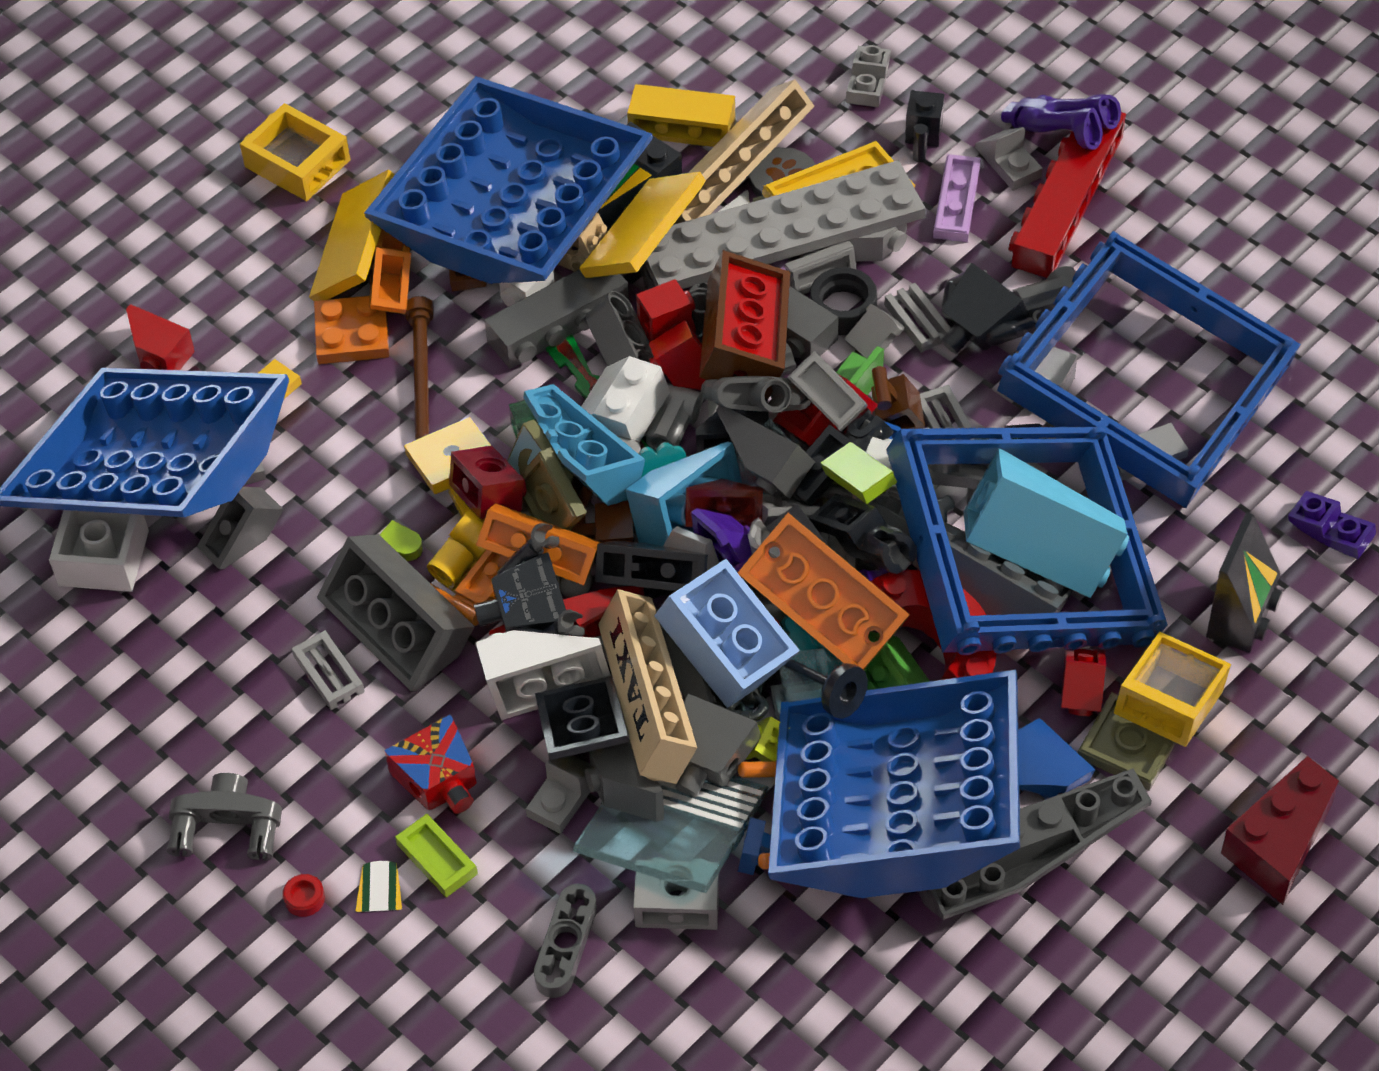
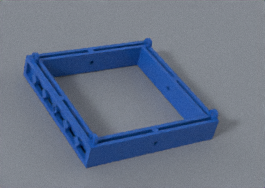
(1188, 299)
(956, 629)

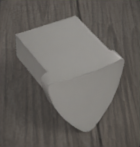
(874, 330)

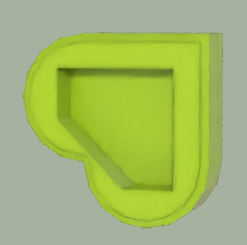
(403, 540)

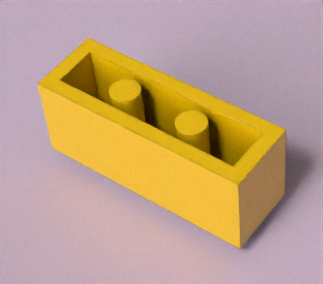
(682, 114)

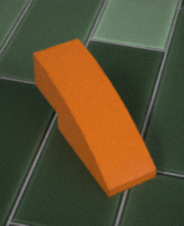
(390, 275)

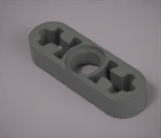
(568, 957)

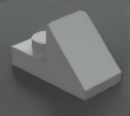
(1009, 157)
(561, 793)

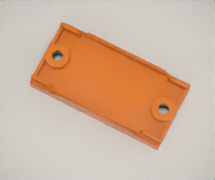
(823, 593)

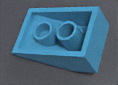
(660, 495)

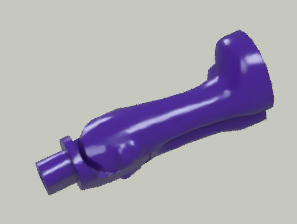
(1081, 115)

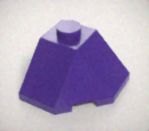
(727, 535)

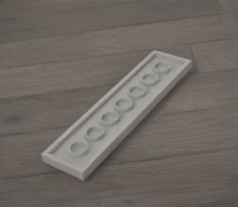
(788, 224)

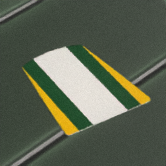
(379, 887)

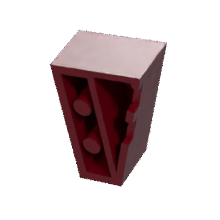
(1281, 827)

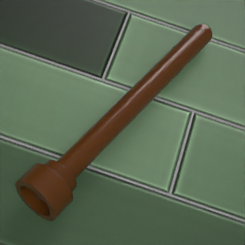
(420, 314)

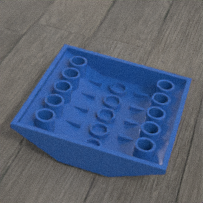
(505, 183)
(151, 443)
(900, 789)

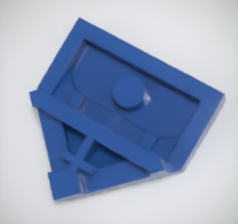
(1048, 762)

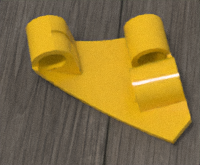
(458, 552)

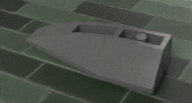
(989, 579)
(1048, 837)

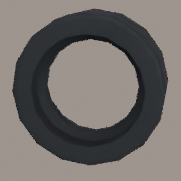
(845, 280)

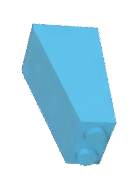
(1043, 525)

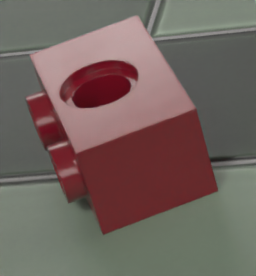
(485, 479)

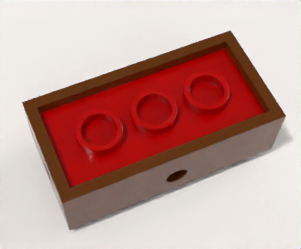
(745, 319)

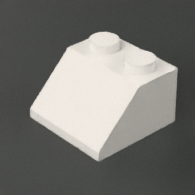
(628, 397)

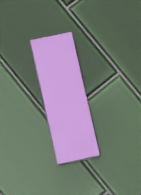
(957, 198)

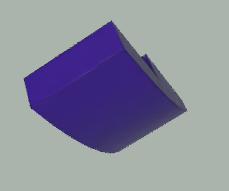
(1326, 523)

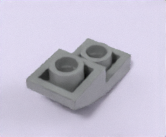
(868, 76)

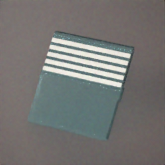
(684, 846)

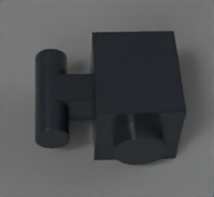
(924, 122)

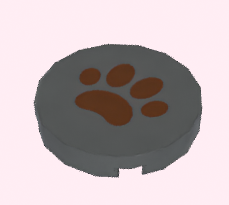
(777, 165)

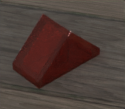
(725, 497)

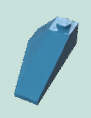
(585, 444)

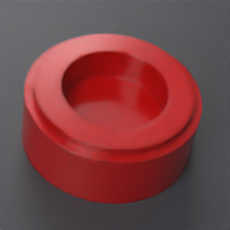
(303, 895)

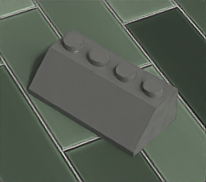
(394, 610)

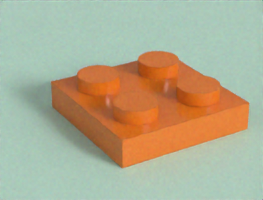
(349, 330)

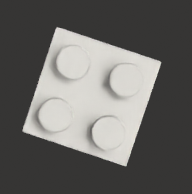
(98, 550)

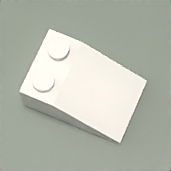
(533, 662)

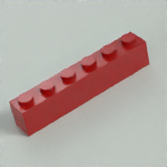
(1062, 202)

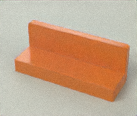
(508, 530)

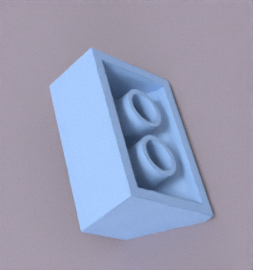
(726, 632)

